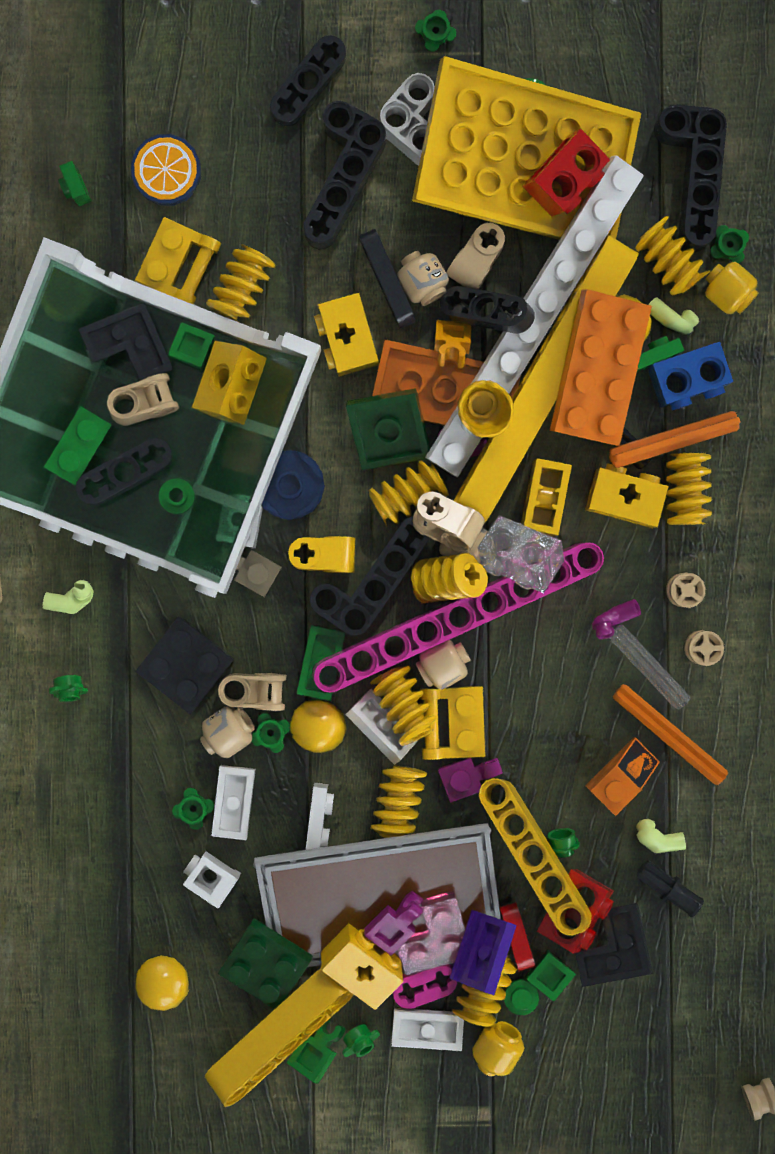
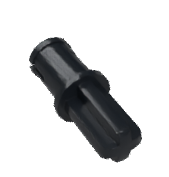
(670, 888)

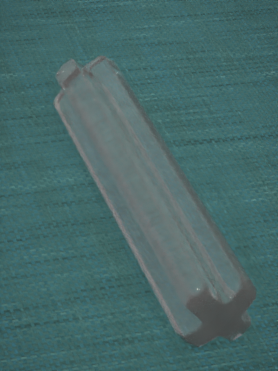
(650, 667)

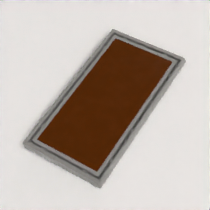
(321, 890)

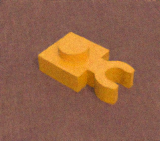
(452, 341)

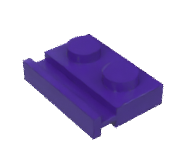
(483, 952)

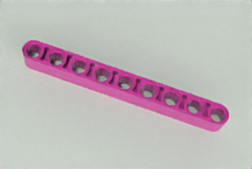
(443, 629)

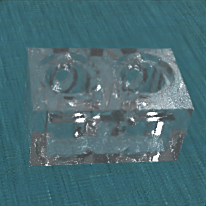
(524, 548)

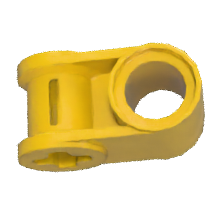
(331, 554)

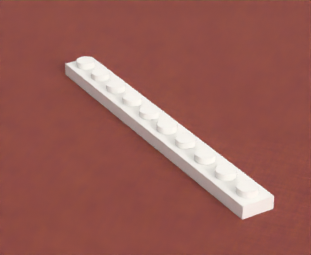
(546, 298)

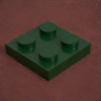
(388, 429)
(265, 964)

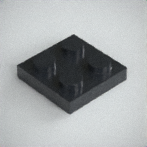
(185, 665)

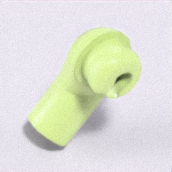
(670, 319)
(72, 601)
(656, 841)

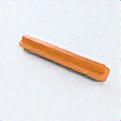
(674, 439)
(670, 734)

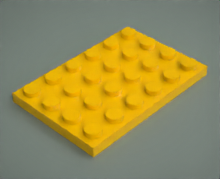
(495, 132)

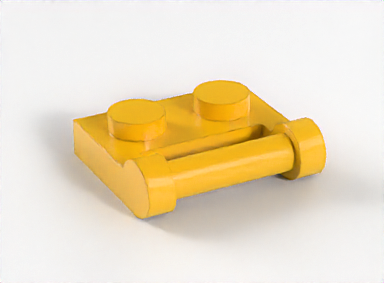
(168, 255)
(464, 722)

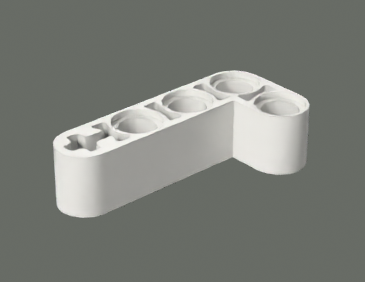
(412, 112)

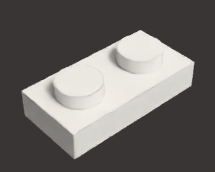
(373, 723)
(233, 802)
(320, 806)
(427, 1029)

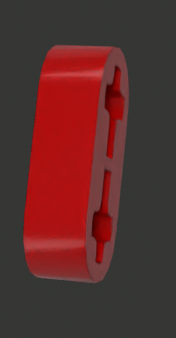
(519, 943)

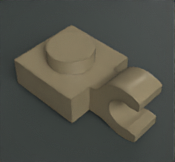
(257, 573)

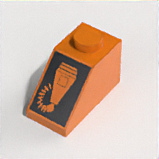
(623, 776)

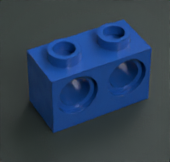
(687, 369)

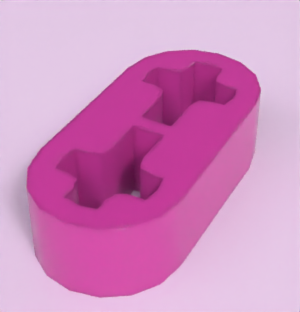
(426, 993)

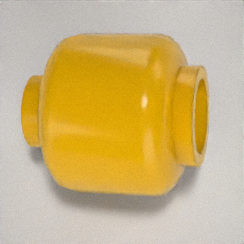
(731, 287)
(498, 1049)

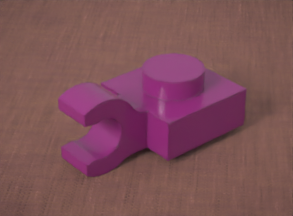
(464, 778)
(393, 928)

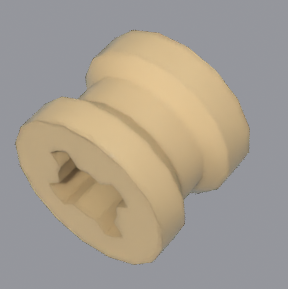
(691, 593)
(711, 647)
(760, 1098)

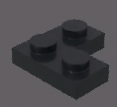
(127, 332)
(624, 956)

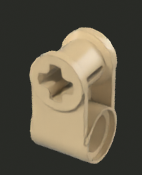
(475, 262)
(145, 400)
(450, 524)
(256, 691)

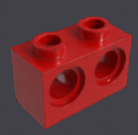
(562, 168)
(600, 908)

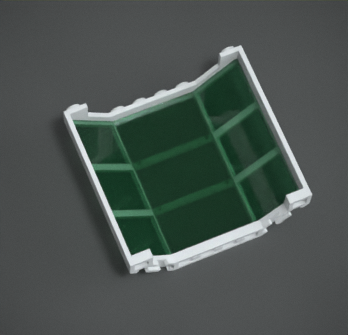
(226, 463)

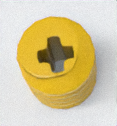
(671, 257)
(240, 283)
(688, 488)
(406, 491)
(448, 578)
(403, 705)
(398, 801)
(480, 1005)

